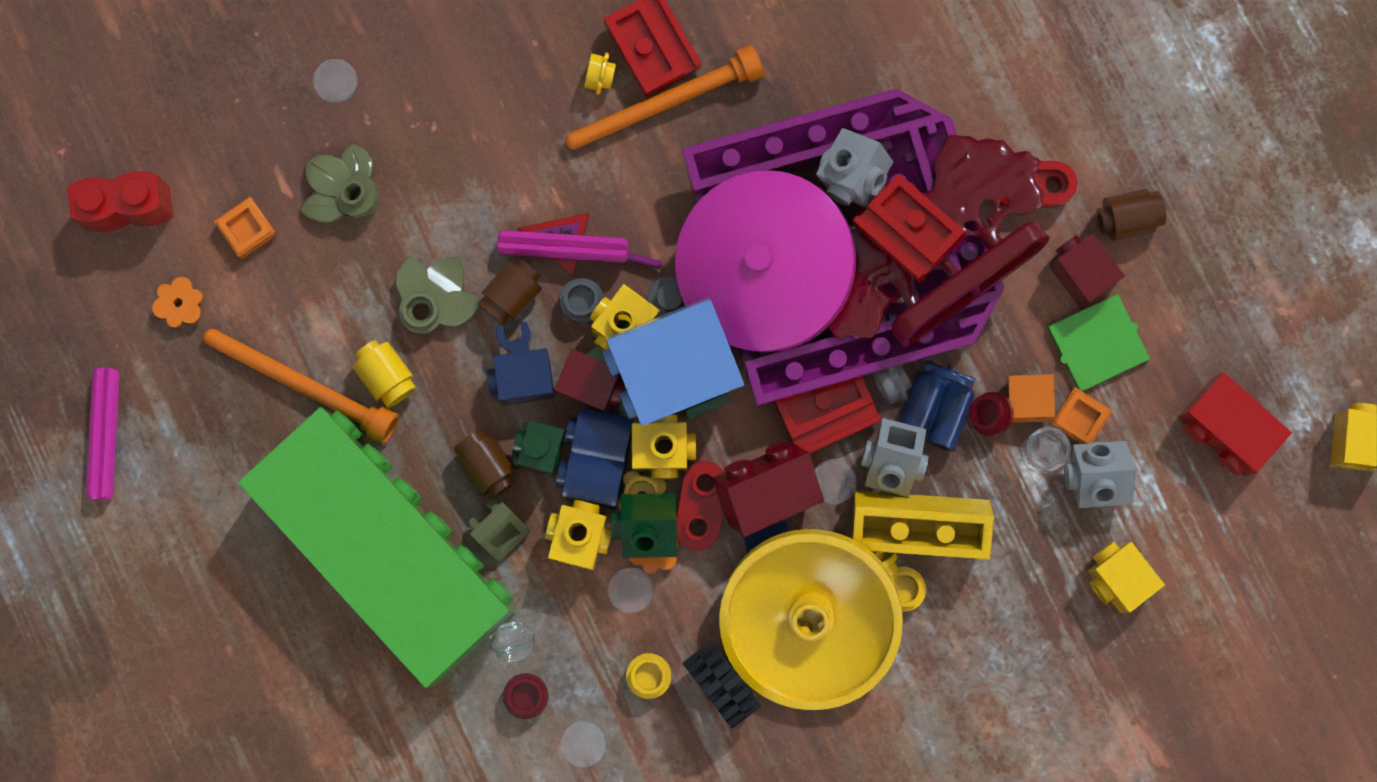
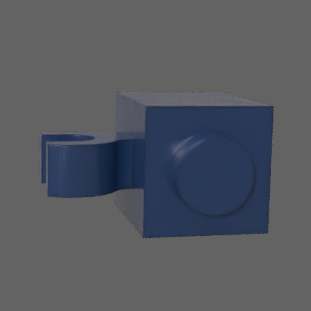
(523, 373)

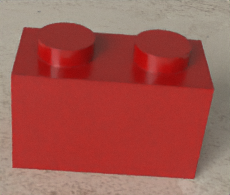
(1233, 426)

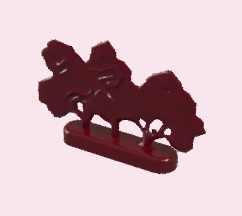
(965, 176)

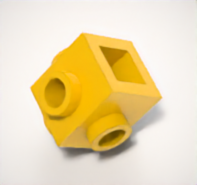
(622, 308)
(662, 465)
(578, 553)

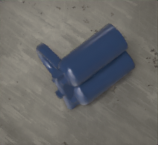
(939, 404)

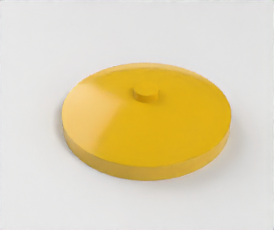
(811, 619)

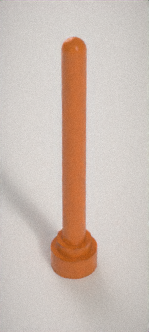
(742, 67)
(376, 422)

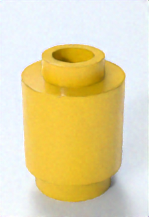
(383, 373)

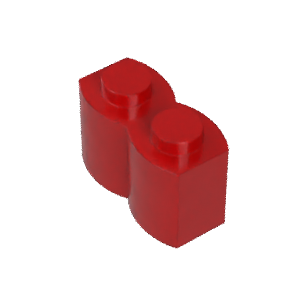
(110, 205)

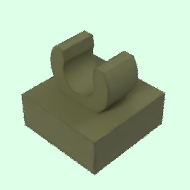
(499, 530)

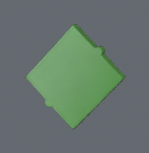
(1098, 343)

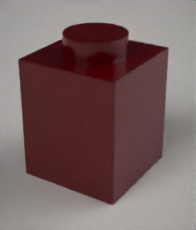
(1085, 269)
(590, 382)

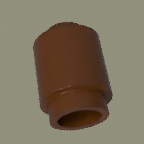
(1131, 214)
(510, 292)
(485, 464)

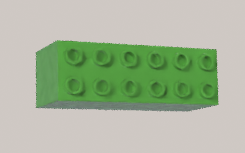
(379, 546)

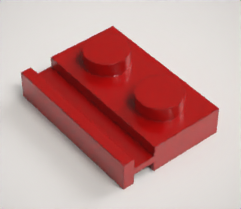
(652, 44)
(909, 228)
(828, 414)

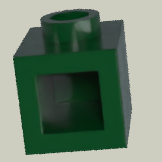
(646, 525)

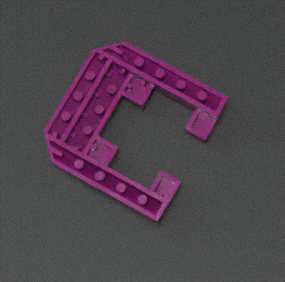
(912, 138)

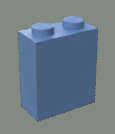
(673, 362)

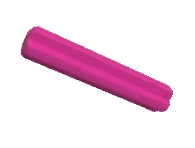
(563, 246)
(102, 434)

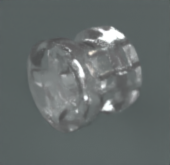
(1052, 445)

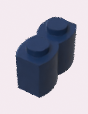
(596, 458)

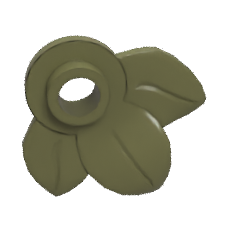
(335, 184)
(437, 289)

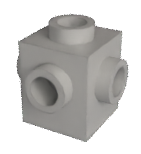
(854, 169)
(895, 458)
(1101, 474)

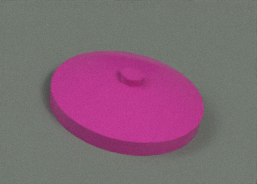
(768, 258)

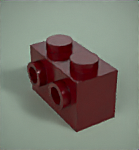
(768, 488)

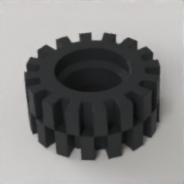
(721, 684)

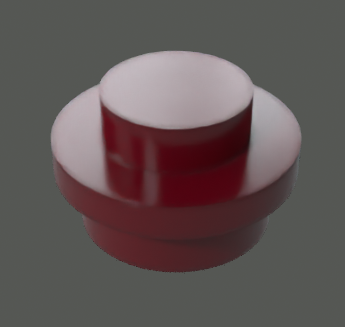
(991, 414)
(525, 696)

